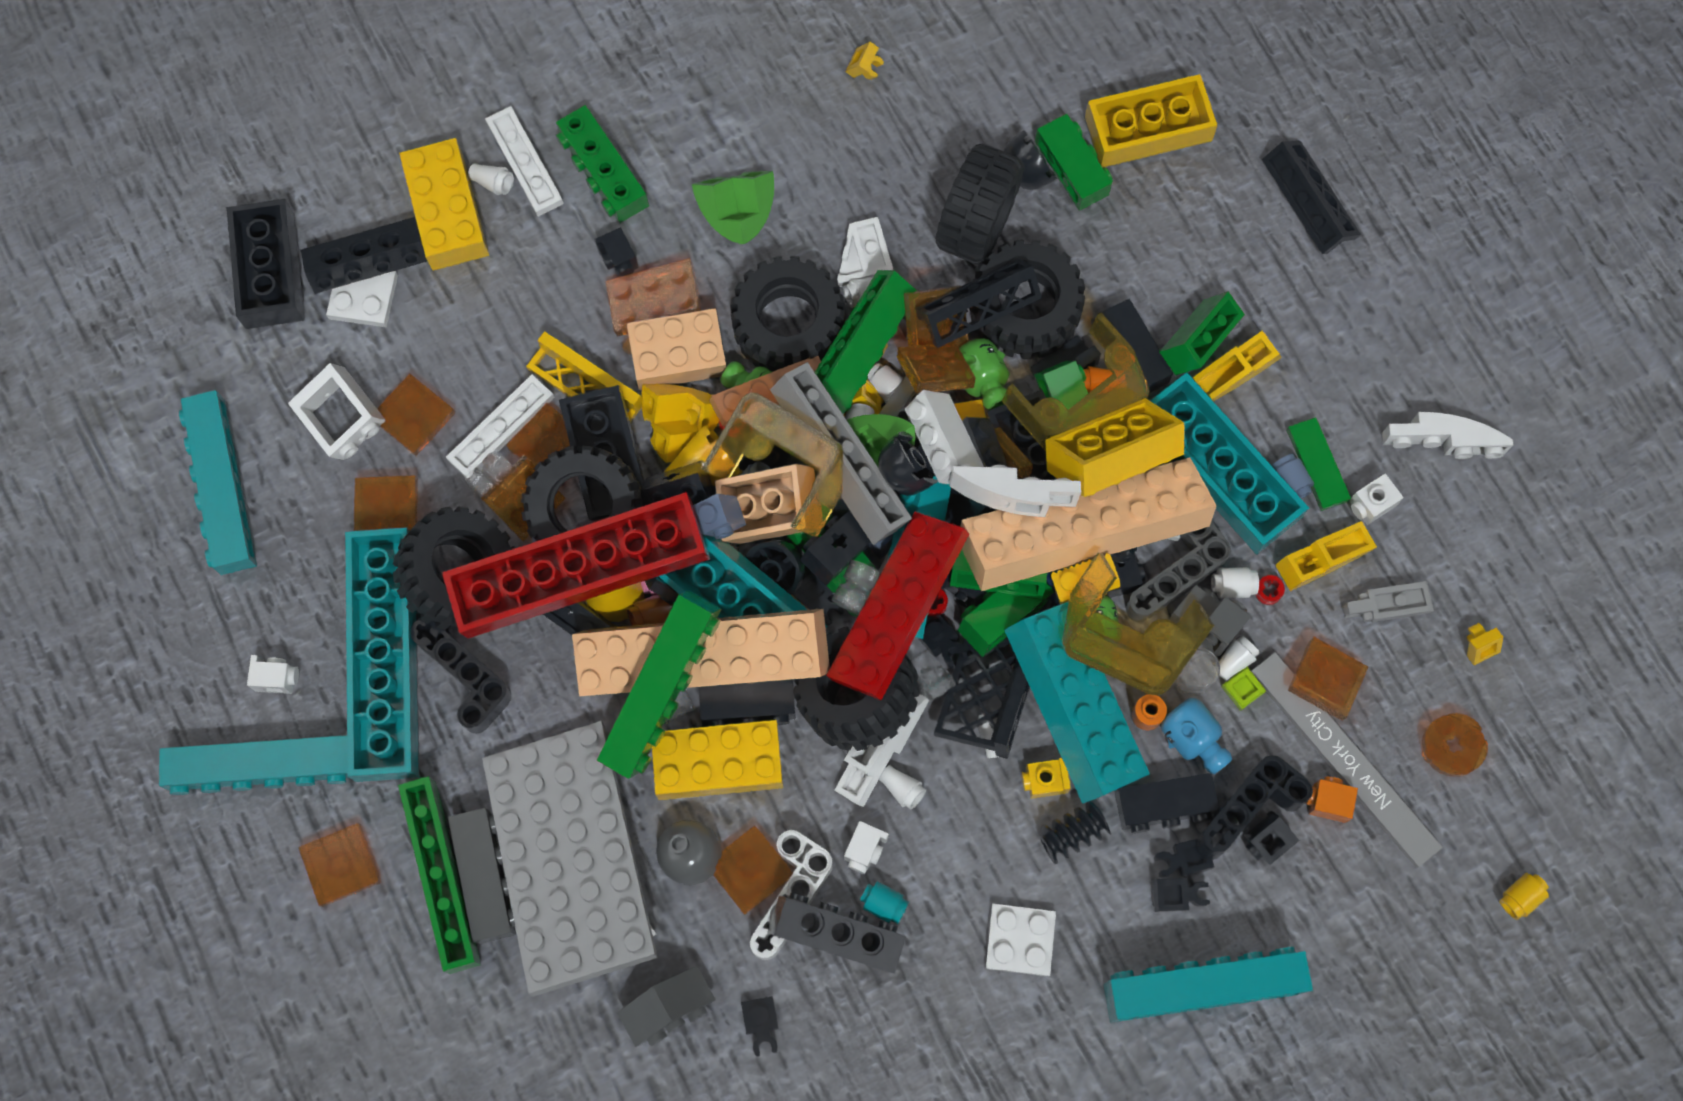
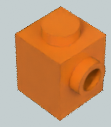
(1332, 800)

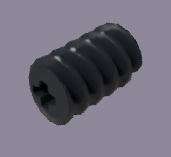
(1073, 831)

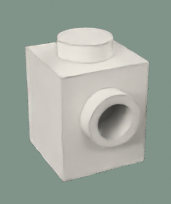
(1375, 499)

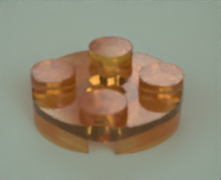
(1470, 737)

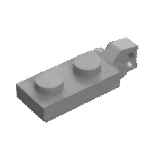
(1391, 602)

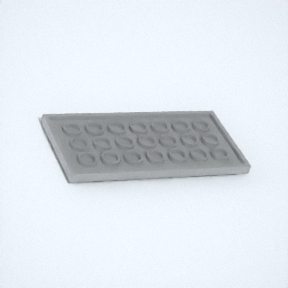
(568, 860)

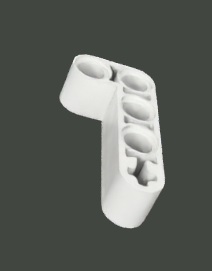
(802, 874)

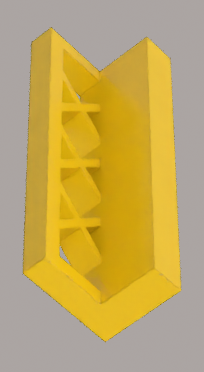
(583, 368)

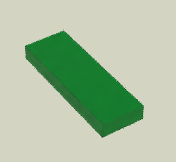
(1319, 462)

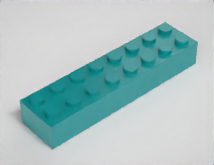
(379, 662)

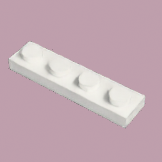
(524, 161)
(500, 425)

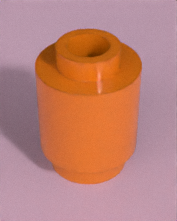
(1142, 718)

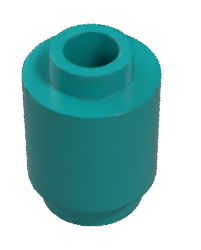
(884, 902)

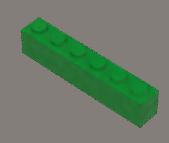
(863, 337)
(659, 684)
(439, 875)

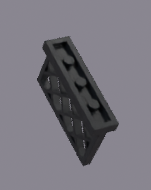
(1007, 716)

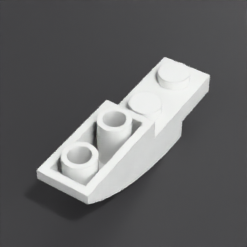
(1457, 434)
(1002, 490)
(868, 765)

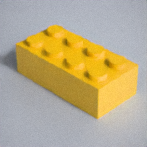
(1150, 120)
(444, 204)
(1115, 446)
(717, 760)

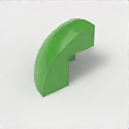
(736, 204)
(877, 429)

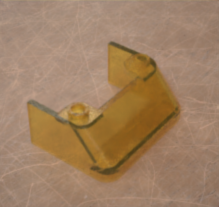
(1117, 391)
(755, 430)
(1140, 660)

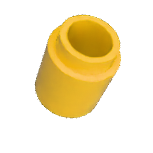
(1524, 896)

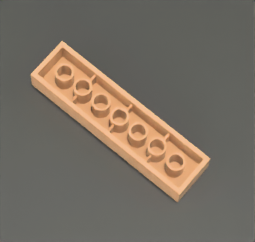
(1115, 519)
(738, 652)

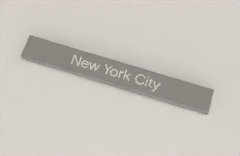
(1349, 764)

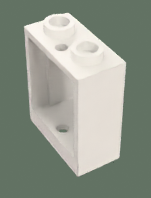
(318, 392)

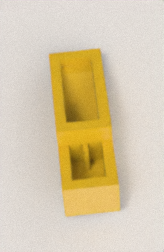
(1237, 366)
(1325, 555)

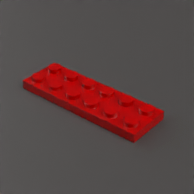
(898, 605)

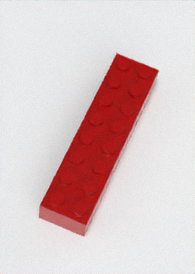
(575, 565)

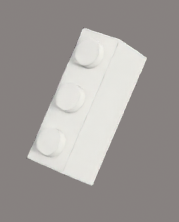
(941, 433)

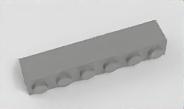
(864, 488)

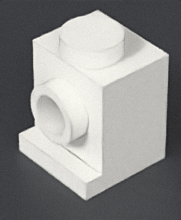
(272, 676)
(865, 847)

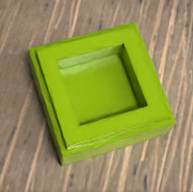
(1243, 688)

